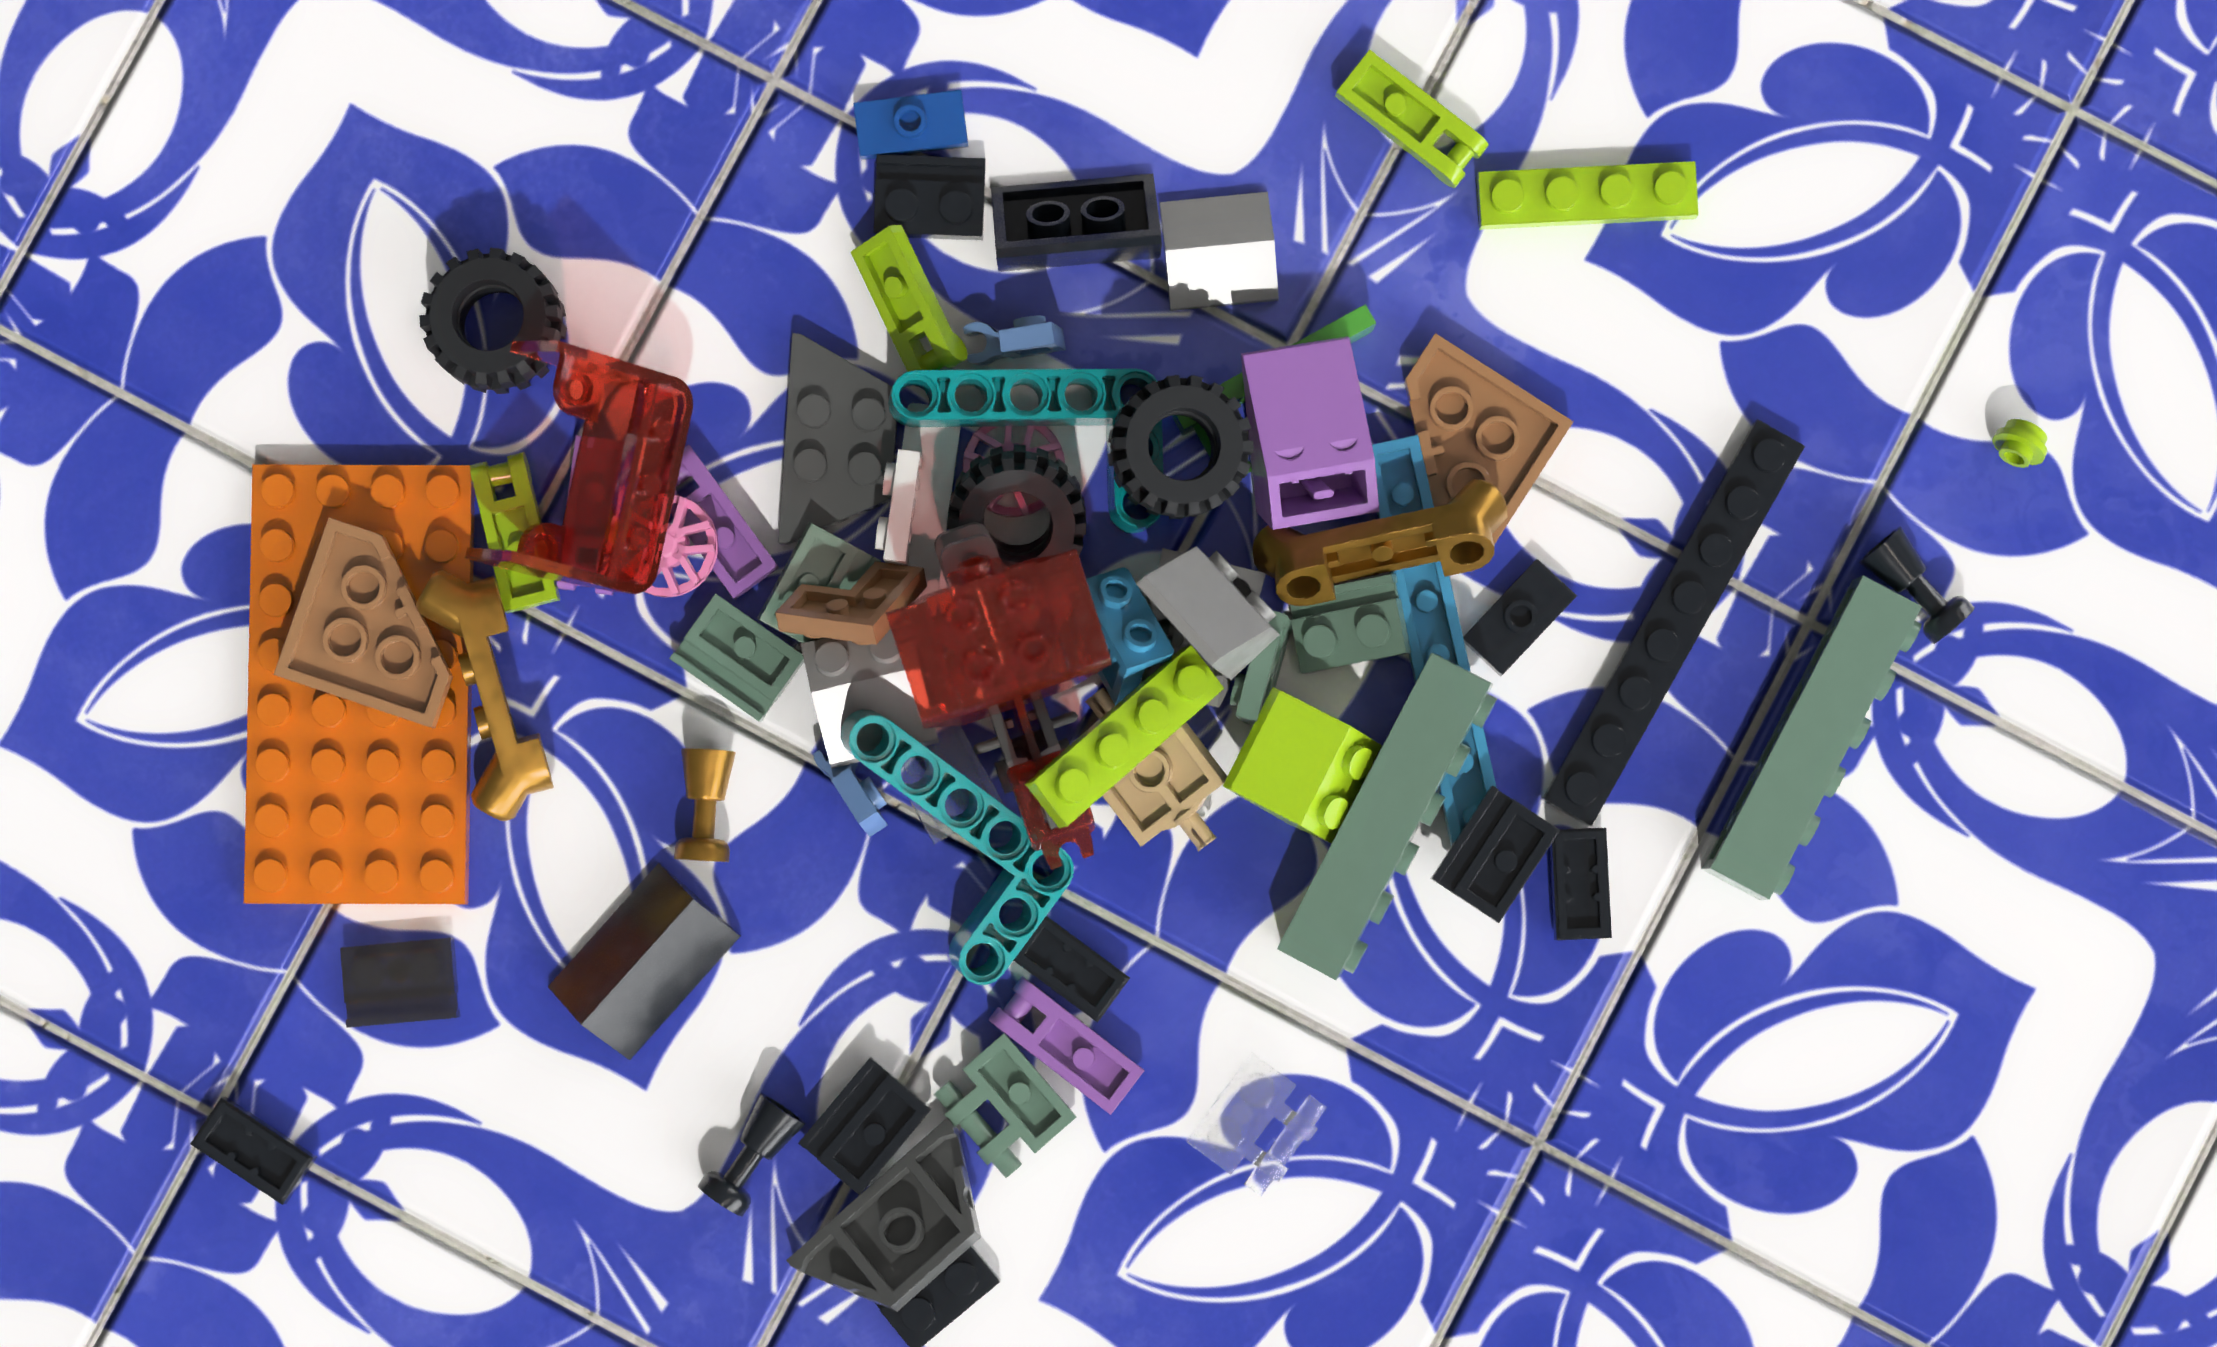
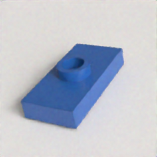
(911, 124)

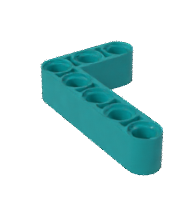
(1051, 409)
(974, 826)

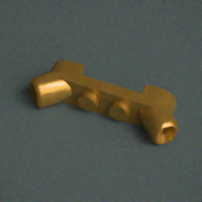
(1449, 533)
(518, 764)

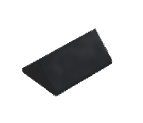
(1076, 222)
(643, 962)

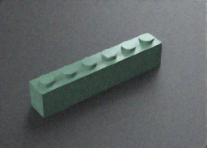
(1812, 739)
(1385, 817)

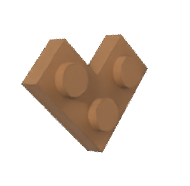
(853, 613)

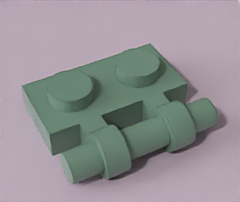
(1017, 1093)

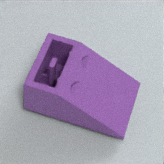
(1308, 434)

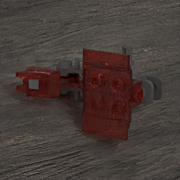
(999, 644)

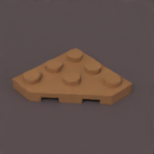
(1478, 426)
(363, 632)

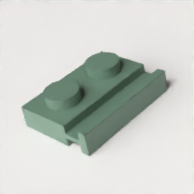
(817, 561)
(1353, 629)
(738, 658)
(1263, 672)

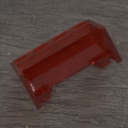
(620, 476)

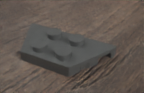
(833, 441)
(900, 1227)

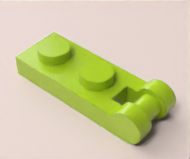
(1410, 118)
(907, 302)
(504, 525)

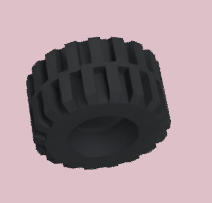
(461, 289)
(1213, 413)
(1029, 474)

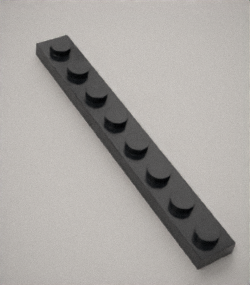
(1673, 623)

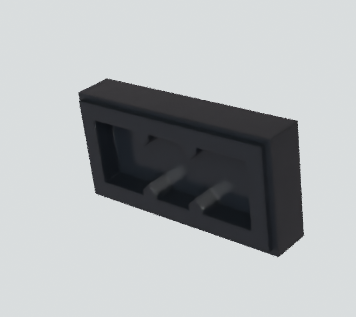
(1518, 617)
(1580, 884)
(1071, 969)
(253, 1150)

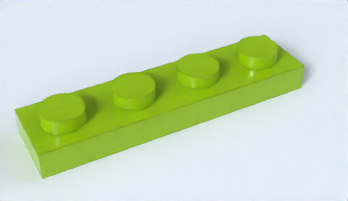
(1587, 195)
(1124, 736)

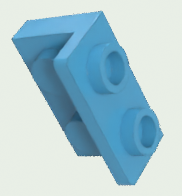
(1129, 630)

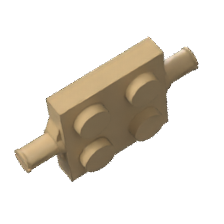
(1165, 786)

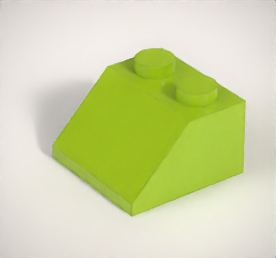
(1302, 765)

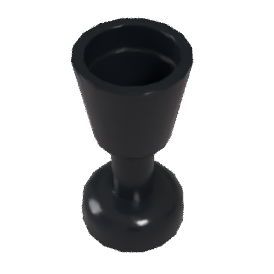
(1901, 568)
(764, 1136)

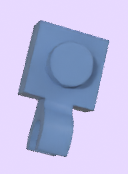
(1027, 338)
(860, 797)

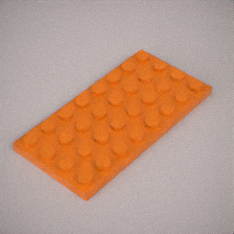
(337, 791)

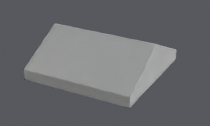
(1219, 251)

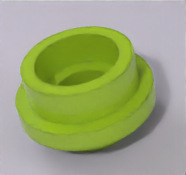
(2021, 443)

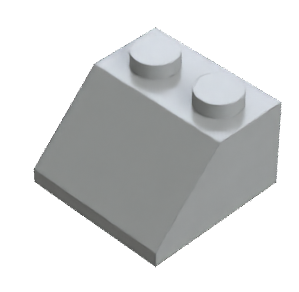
(1210, 609)
(855, 678)

